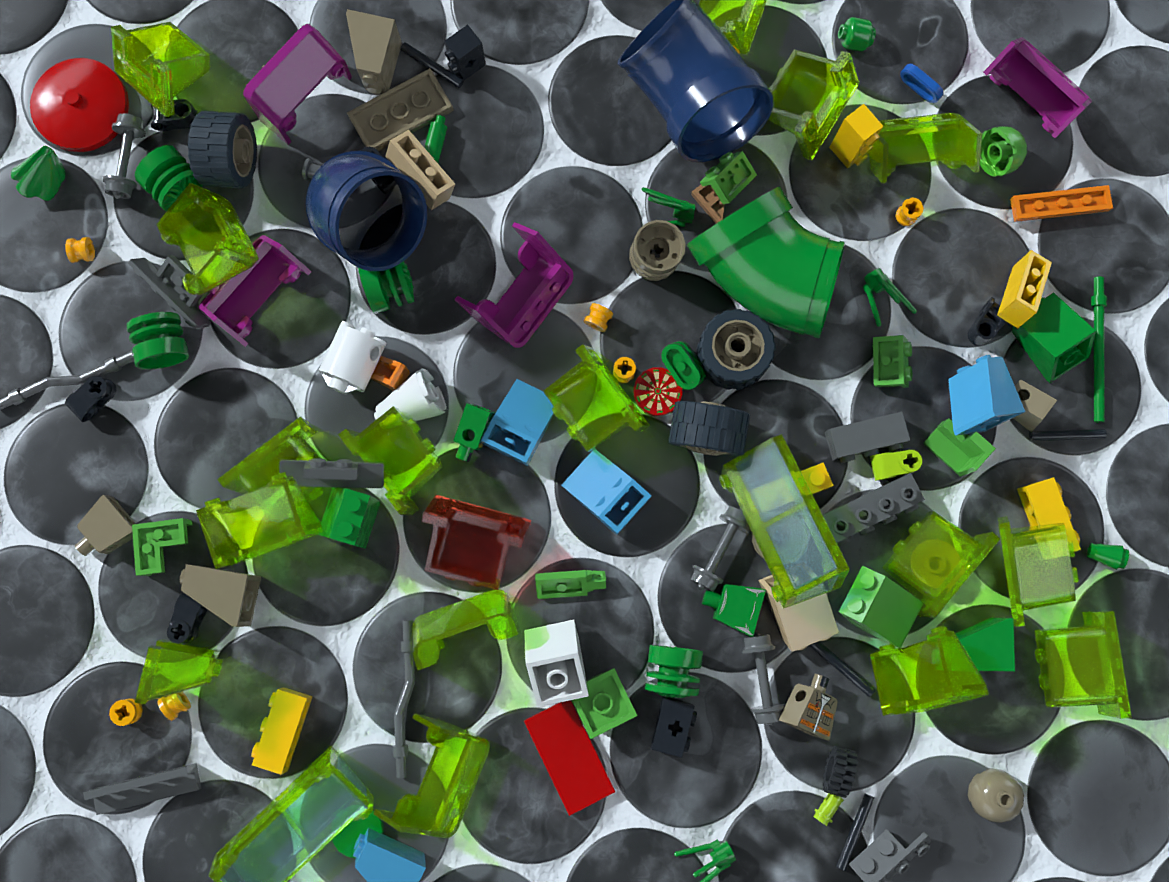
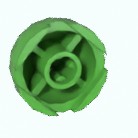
(1002, 150)

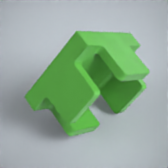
(606, 704)

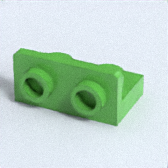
(729, 176)
(891, 361)

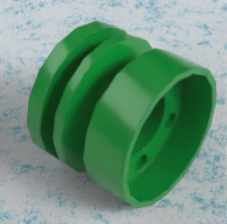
(165, 175)
(385, 284)
(157, 340)
(673, 671)

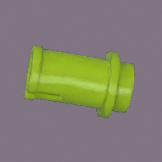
(828, 808)

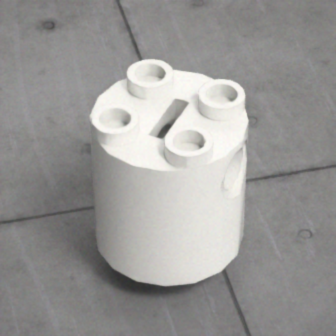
(351, 359)

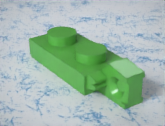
(568, 583)

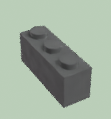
(867, 437)

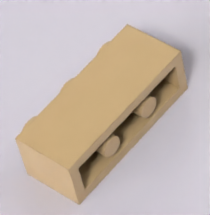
(420, 166)

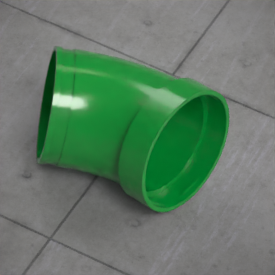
(772, 263)

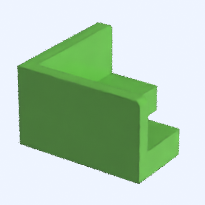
(959, 452)
(150, 540)

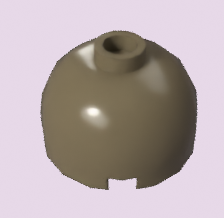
(996, 795)

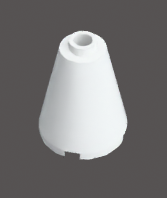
(415, 398)

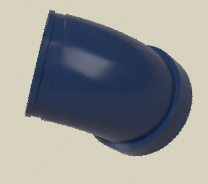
(697, 82)
(332, 188)

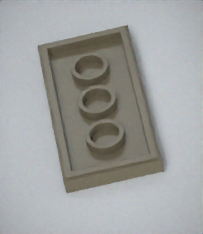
(400, 109)

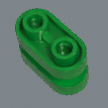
(683, 365)

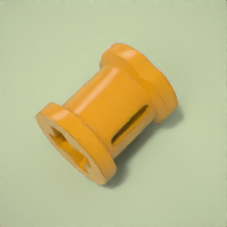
(916, 208)
(631, 367)

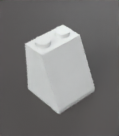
(555, 663)

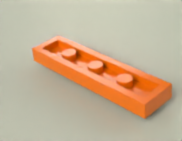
(1061, 203)

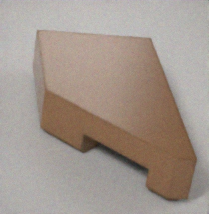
(709, 202)

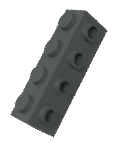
(874, 507)

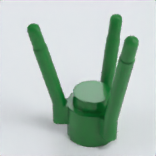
(682, 211)
(878, 282)
(721, 858)

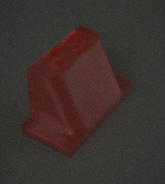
(471, 541)

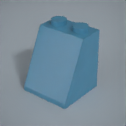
(983, 396)
(387, 859)

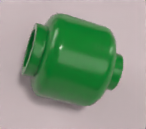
(857, 34)

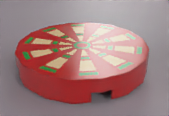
(656, 392)

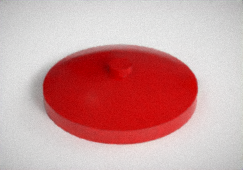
(78, 104)

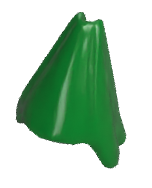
(39, 174)

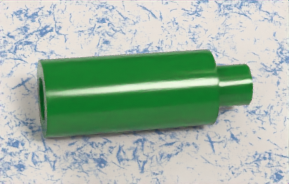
(436, 137)

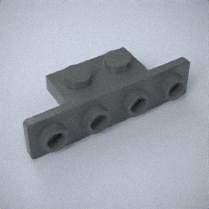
(169, 284)
(334, 473)
(887, 857)

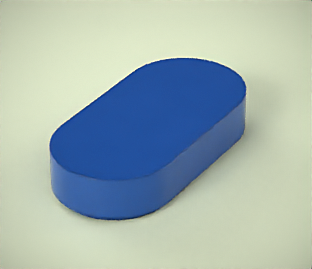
(921, 83)

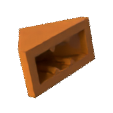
(390, 373)

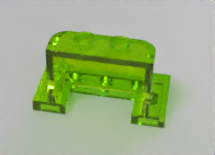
(158, 62)
(811, 96)
(593, 401)
(405, 454)
(264, 462)
(937, 560)
(1037, 566)
(1084, 665)
(175, 669)

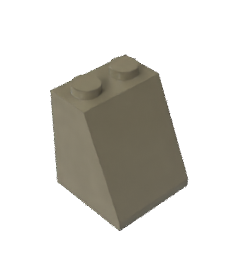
(375, 49)
(222, 592)

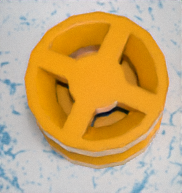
(80, 249)
(598, 317)
(173, 705)
(132, 712)

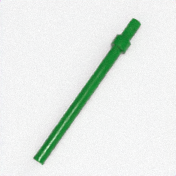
(1098, 302)

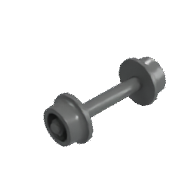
(130, 127)
(705, 577)
(768, 712)

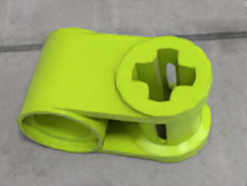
(891, 464)

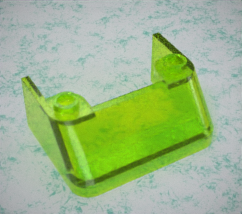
(926, 139)
(446, 784)

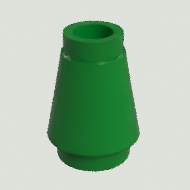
(1109, 555)

